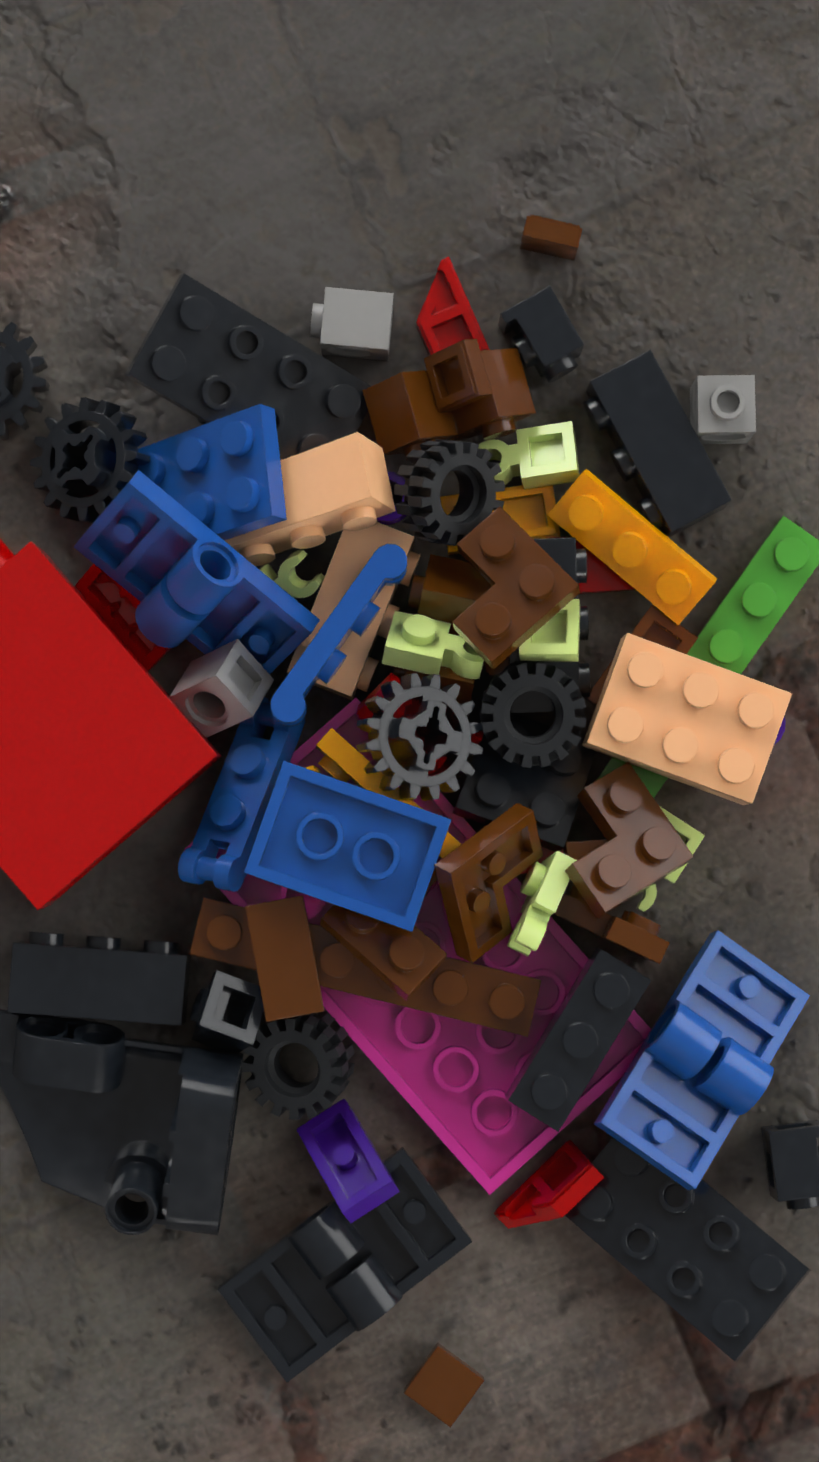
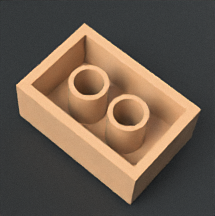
(687, 719)

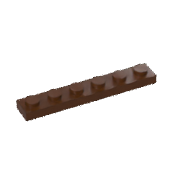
(453, 990)

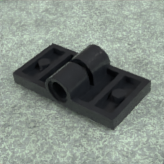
(225, 360)
(689, 1248)
(343, 1275)

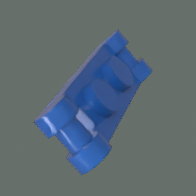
(351, 614)
(239, 801)

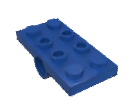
(191, 578)
(703, 1060)

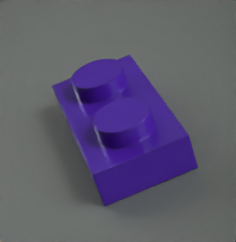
(347, 1161)

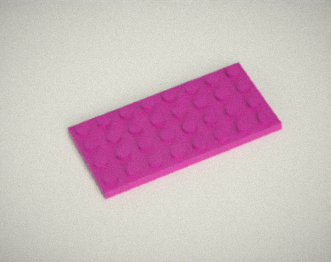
(446, 1066)

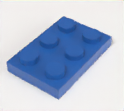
(224, 471)
(347, 846)

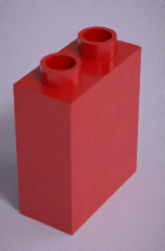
(82, 733)

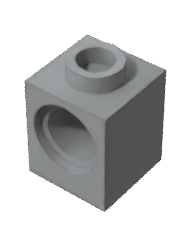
(354, 323)
(723, 408)
(222, 688)

